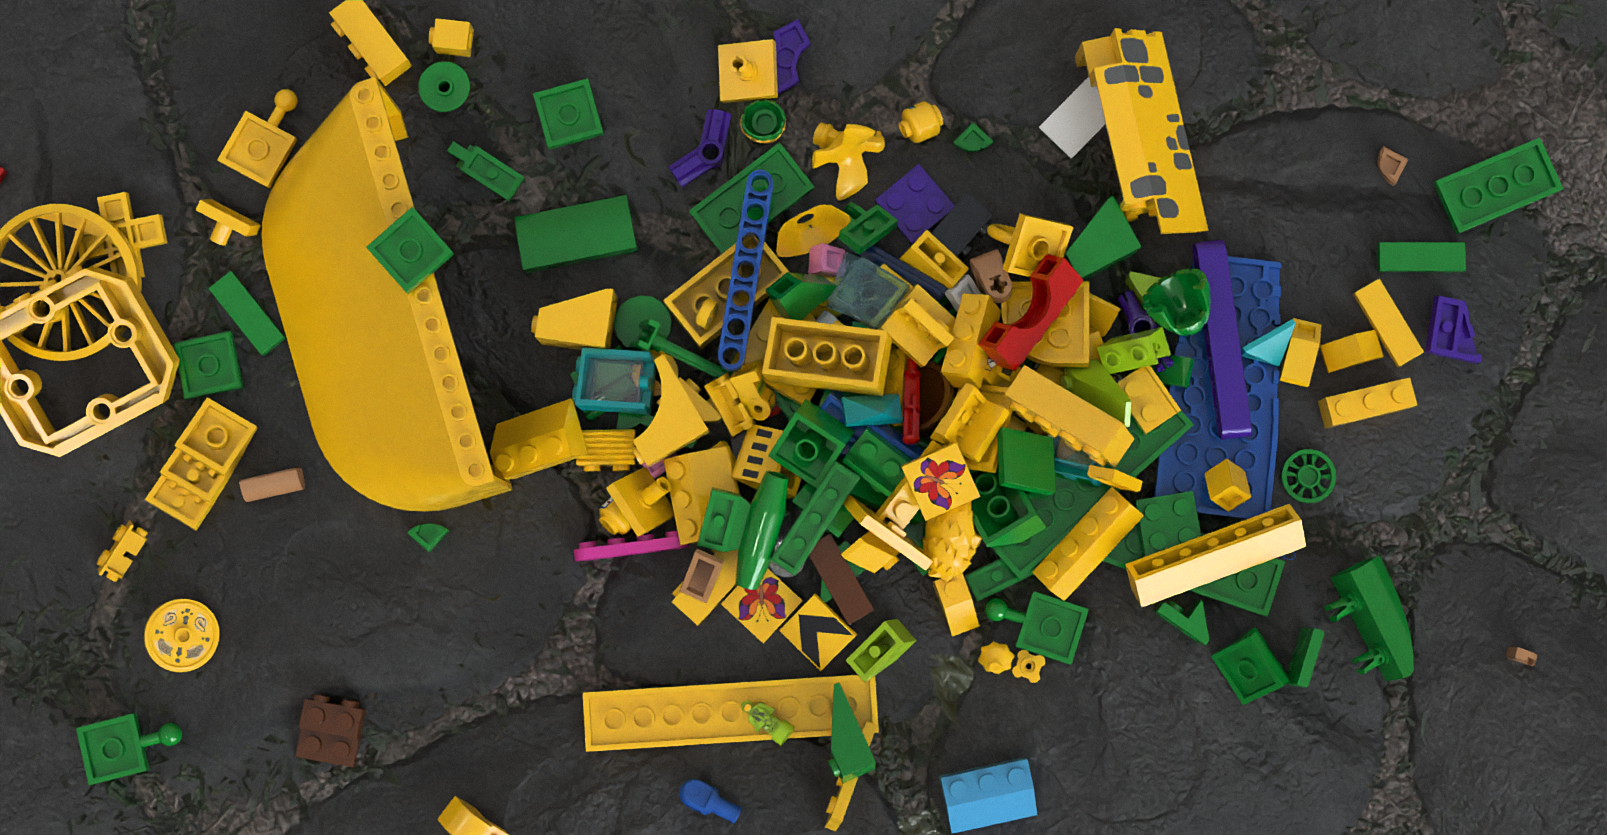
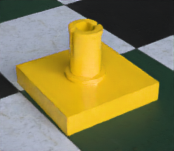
(747, 71)
(642, 500)

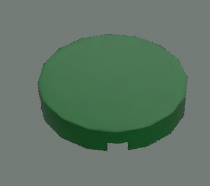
(637, 310)

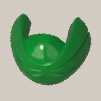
(1180, 301)

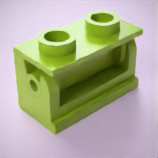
(1134, 350)

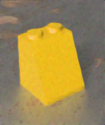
(578, 321)

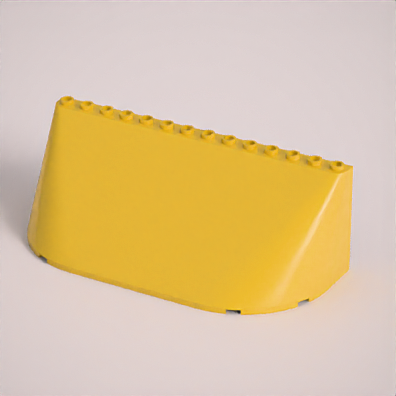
(365, 352)

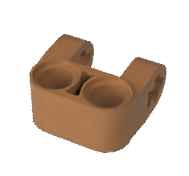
(990, 277)

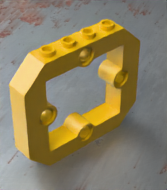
(148, 343)

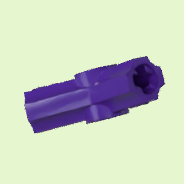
(713, 136)

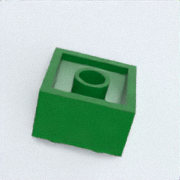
(811, 443)

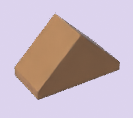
(702, 575)

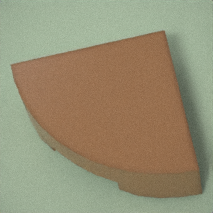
(1390, 165)
(1521, 655)

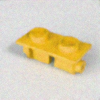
(729, 405)
(125, 540)

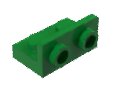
(876, 461)

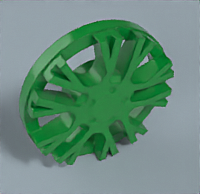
(1308, 476)

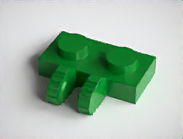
(866, 227)

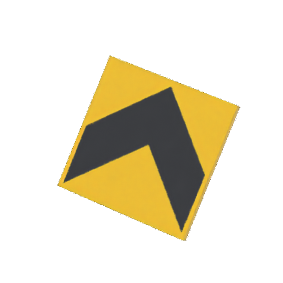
(818, 632)

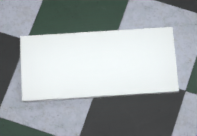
(1075, 120)

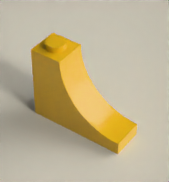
(674, 424)

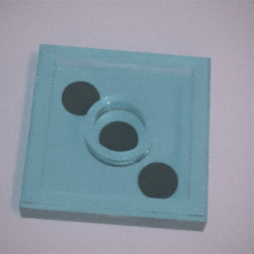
(868, 294)

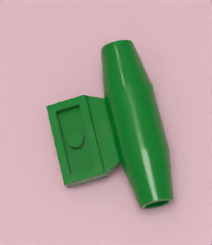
(746, 526)

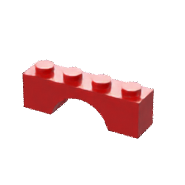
(1053, 285)

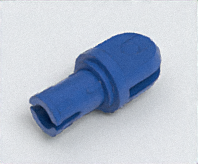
(706, 799)

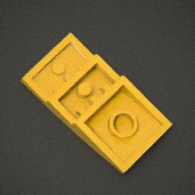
(201, 463)

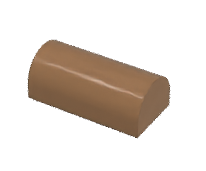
(272, 484)

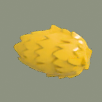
(951, 542)

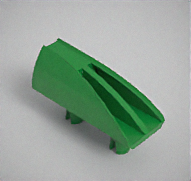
(1378, 615)

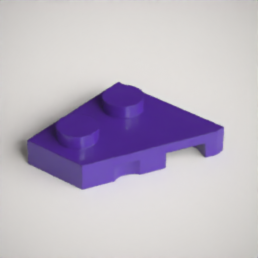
(1451, 331)

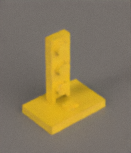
(899, 508)

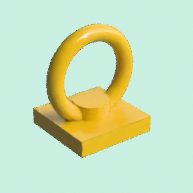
(1031, 242)

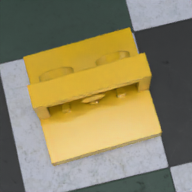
(919, 326)
(970, 423)

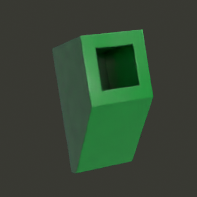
(799, 294)

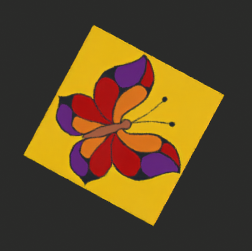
(940, 481)
(762, 608)

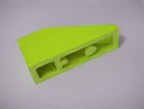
(1099, 389)

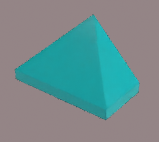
(1271, 346)
(871, 410)

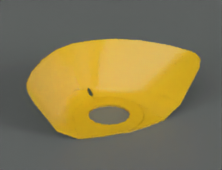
(798, 238)

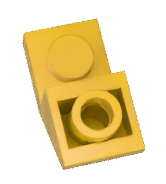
(1301, 353)

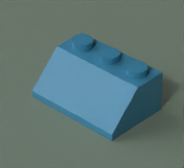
(988, 794)

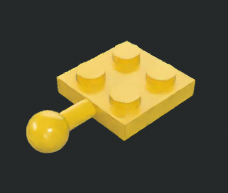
(258, 146)

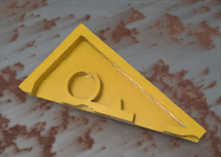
(838, 805)

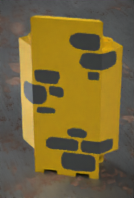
(1145, 128)

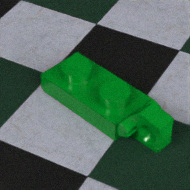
(487, 170)

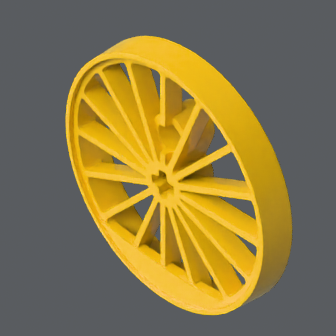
(83, 221)

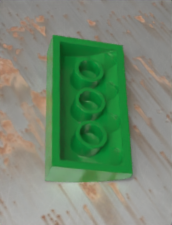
(575, 234)

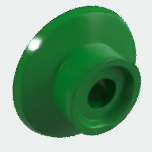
(444, 74)

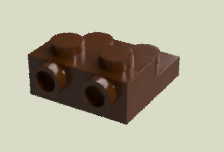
(330, 730)

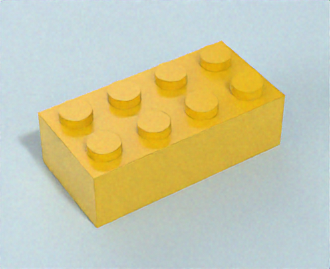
(714, 284)
(827, 356)
(1068, 417)

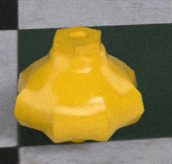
(996, 657)

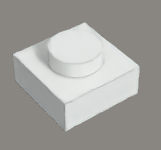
(964, 285)

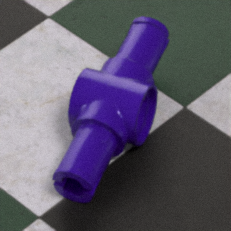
(1137, 320)

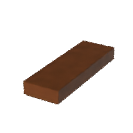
(840, 580)

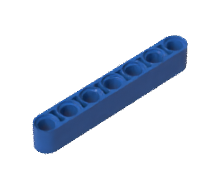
(743, 256)

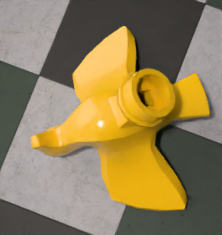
(846, 150)

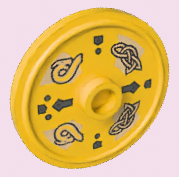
(181, 635)

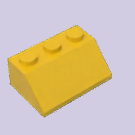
(537, 441)
(691, 483)

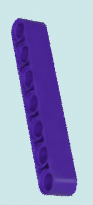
(1223, 343)

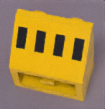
(754, 459)

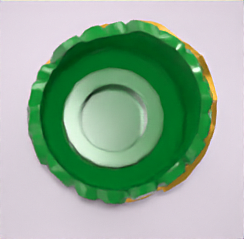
(763, 121)

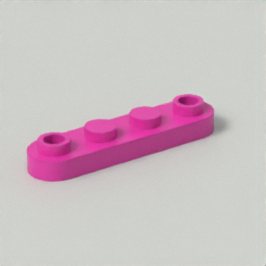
(618, 547)

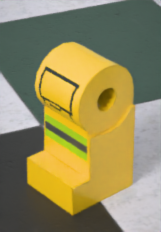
(753, 390)

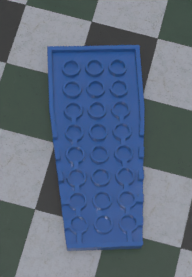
(1199, 449)

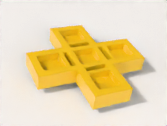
(140, 232)

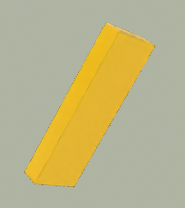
(1388, 323)

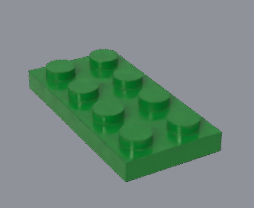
(1498, 186)
(721, 211)

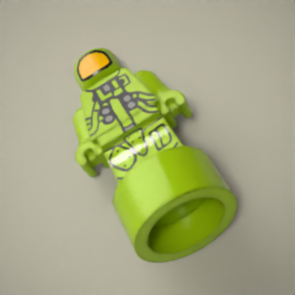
(762, 717)

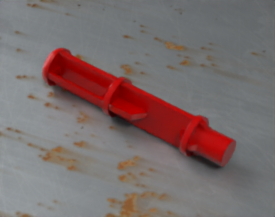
(911, 403)

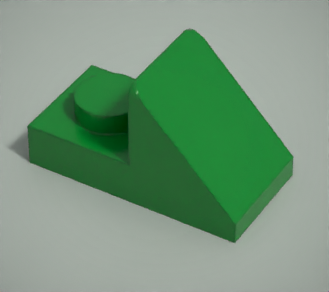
(1192, 624)

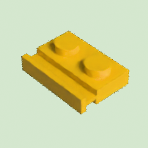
(1149, 398)

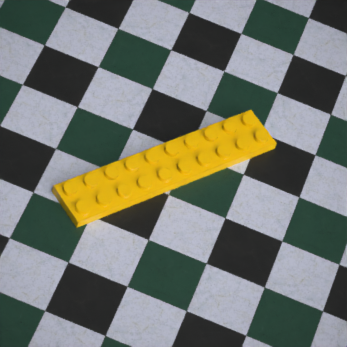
(715, 712)

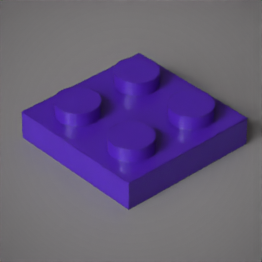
(915, 203)

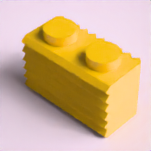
(608, 449)

